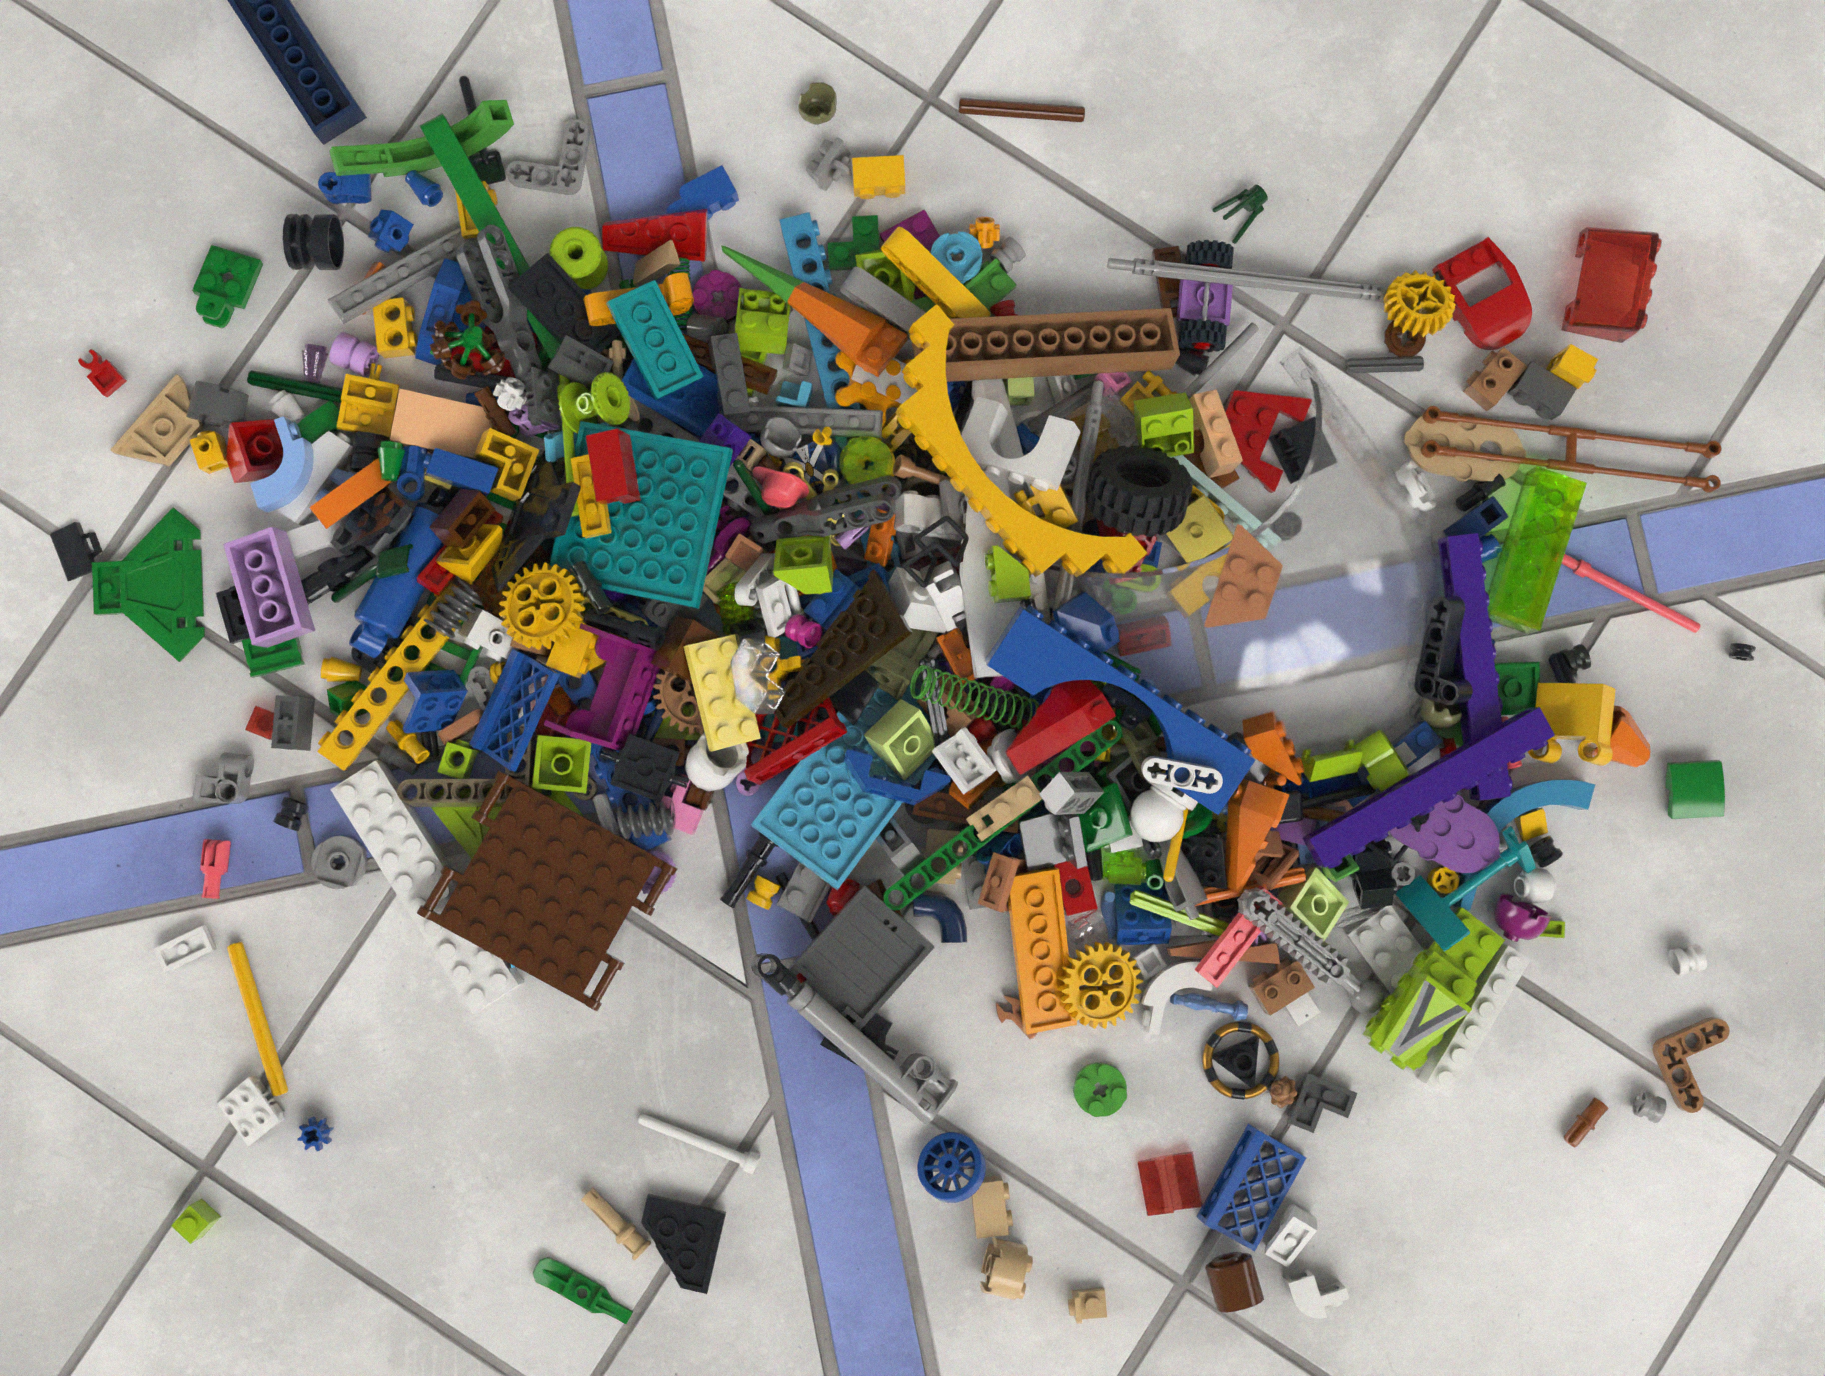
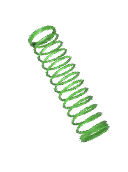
(930, 670)

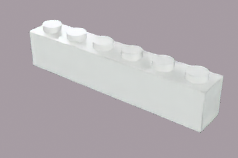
(1465, 1037)

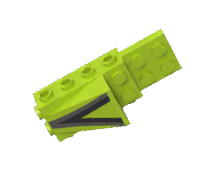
(1432, 995)

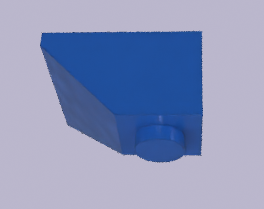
(1088, 621)

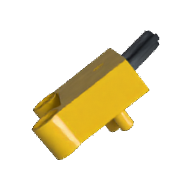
(1575, 713)

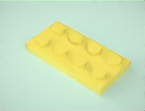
(723, 716)

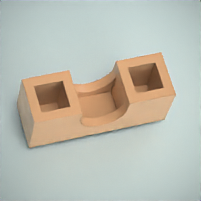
(1220, 447)

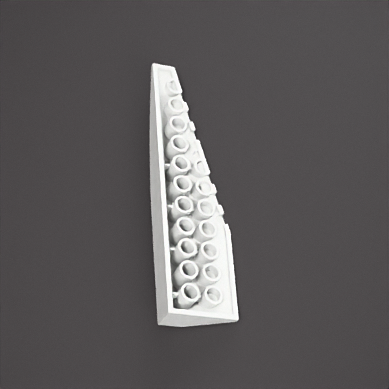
(984, 617)

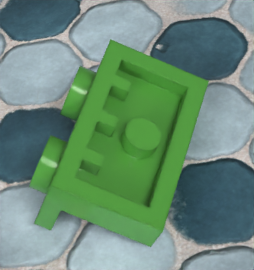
(990, 284)

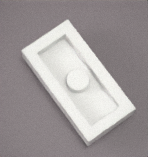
(184, 948)

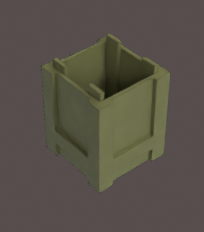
(898, 665)

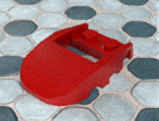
(1498, 317)

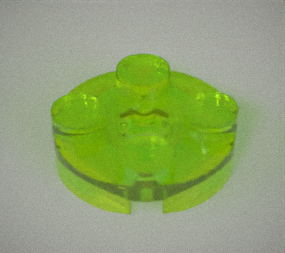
(858, 449)

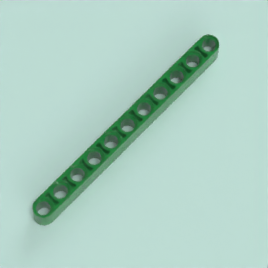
(478, 203)
(973, 842)

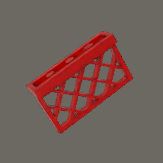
(795, 750)

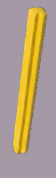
(257, 1019)

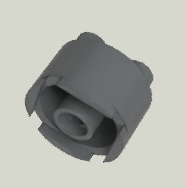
(217, 404)

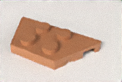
(1244, 582)

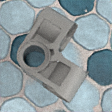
(232, 771)

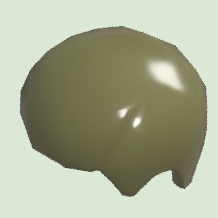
(818, 103)
(1439, 716)

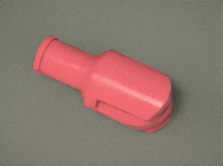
(214, 865)

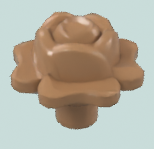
(1283, 1092)

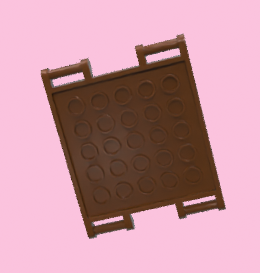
(547, 890)

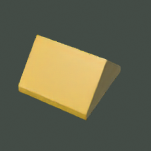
(472, 559)

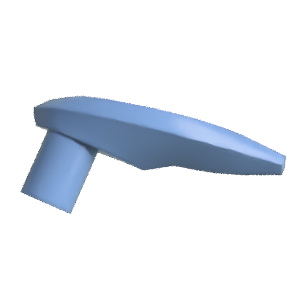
(1109, 912)

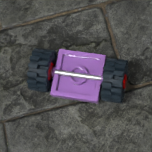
(1205, 305)

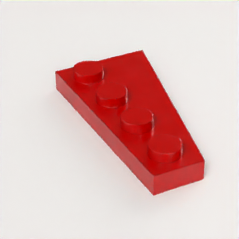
(648, 233)

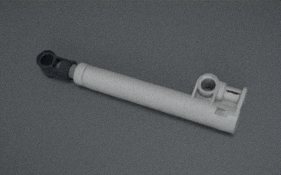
(914, 1090)

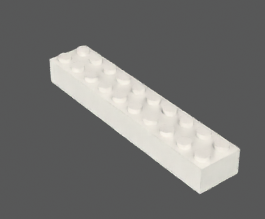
(413, 868)

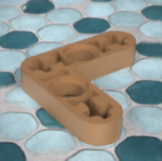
(1680, 1052)

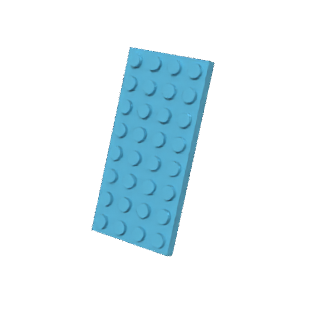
(821, 809)

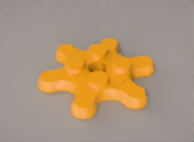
(866, 393)

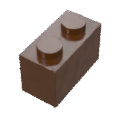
(462, 518)

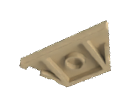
(162, 428)

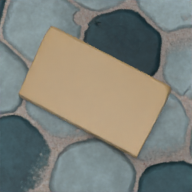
(656, 264)

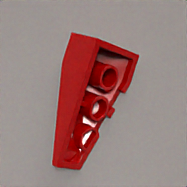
(1064, 718)

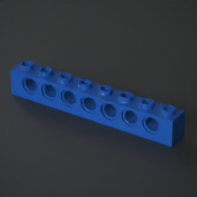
(606, 768)

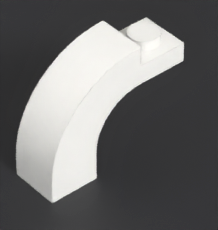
(1163, 985)

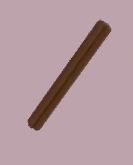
(1021, 110)

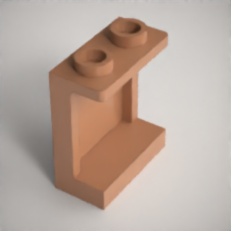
(1000, 880)

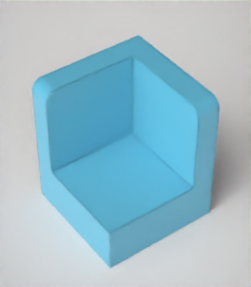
(795, 395)

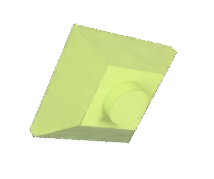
(1314, 902)

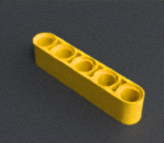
(931, 276)

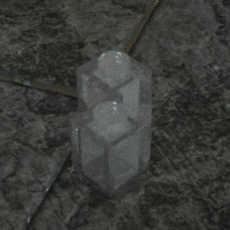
(750, 671)

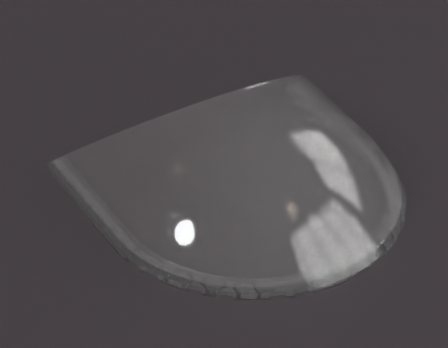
(1344, 615)

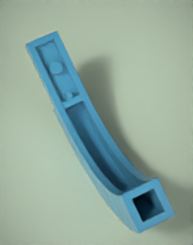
(1527, 797)

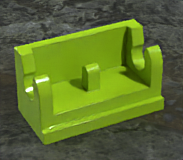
(1332, 763)

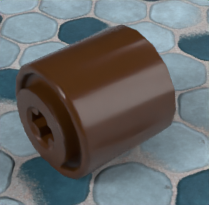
(1234, 1282)

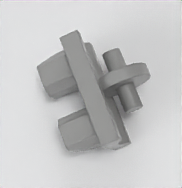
(832, 165)

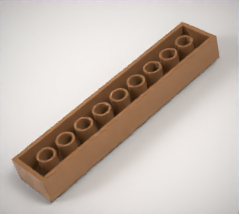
(1060, 344)

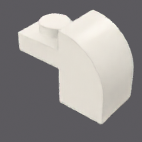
(1311, 1299)

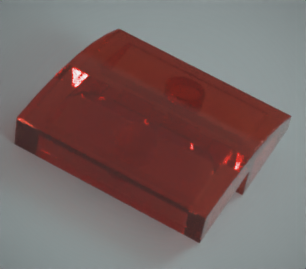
(1170, 1183)

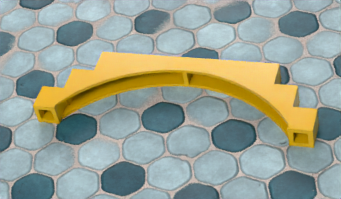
(935, 429)

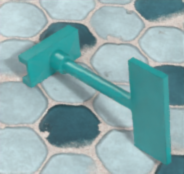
(1435, 912)

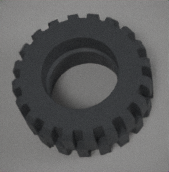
(1138, 490)

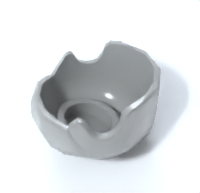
(780, 437)

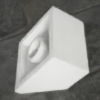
(915, 602)

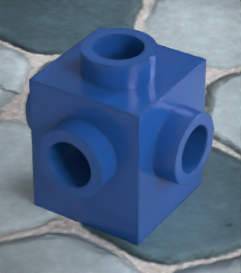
(390, 231)

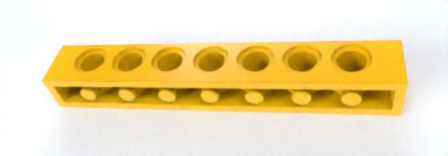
(330, 743)

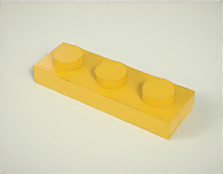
(593, 515)

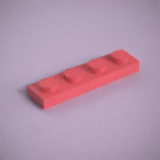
(1229, 947)

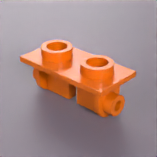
(879, 541)

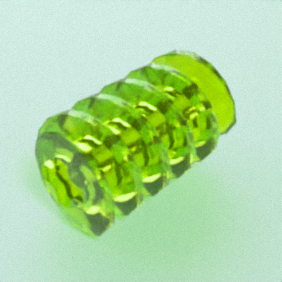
(730, 610)

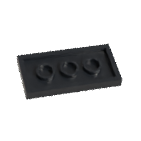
(560, 305)

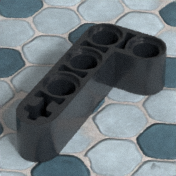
(1452, 611)

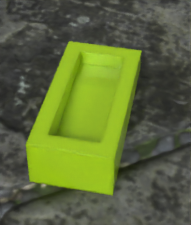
(1555, 929)

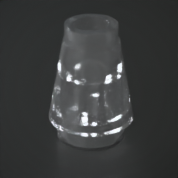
(1083, 926)

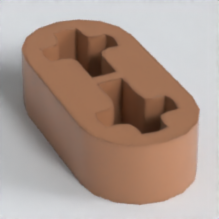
(461, 727)

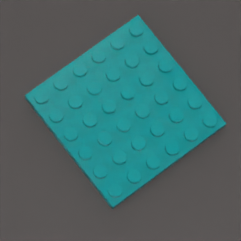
(667, 537)

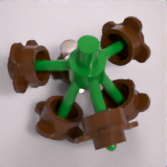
(473, 339)

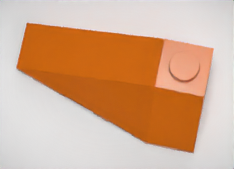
(1250, 816)

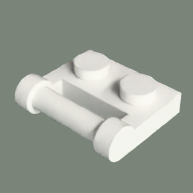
(776, 606)

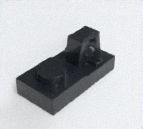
(1133, 710)

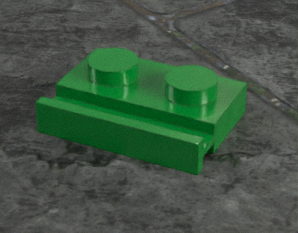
(274, 658)

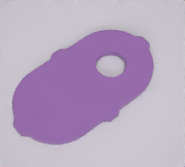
(1454, 837)

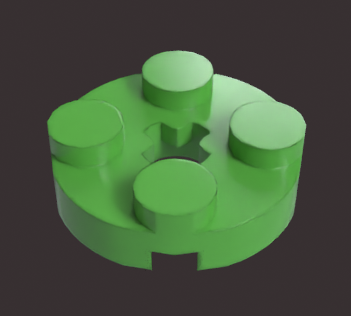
(1085, 1085)

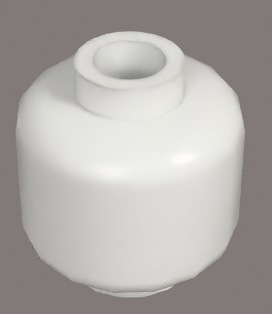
(1535, 886)

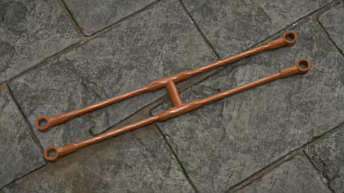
(1570, 463)

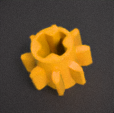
(985, 231)

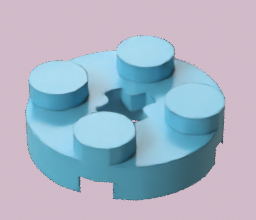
(955, 244)

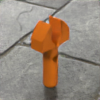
(1273, 779)

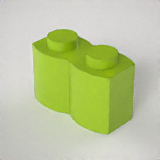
(1382, 761)

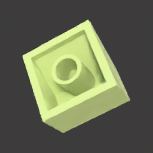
(902, 738)

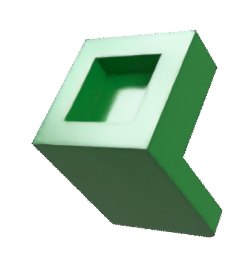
(341, 696)

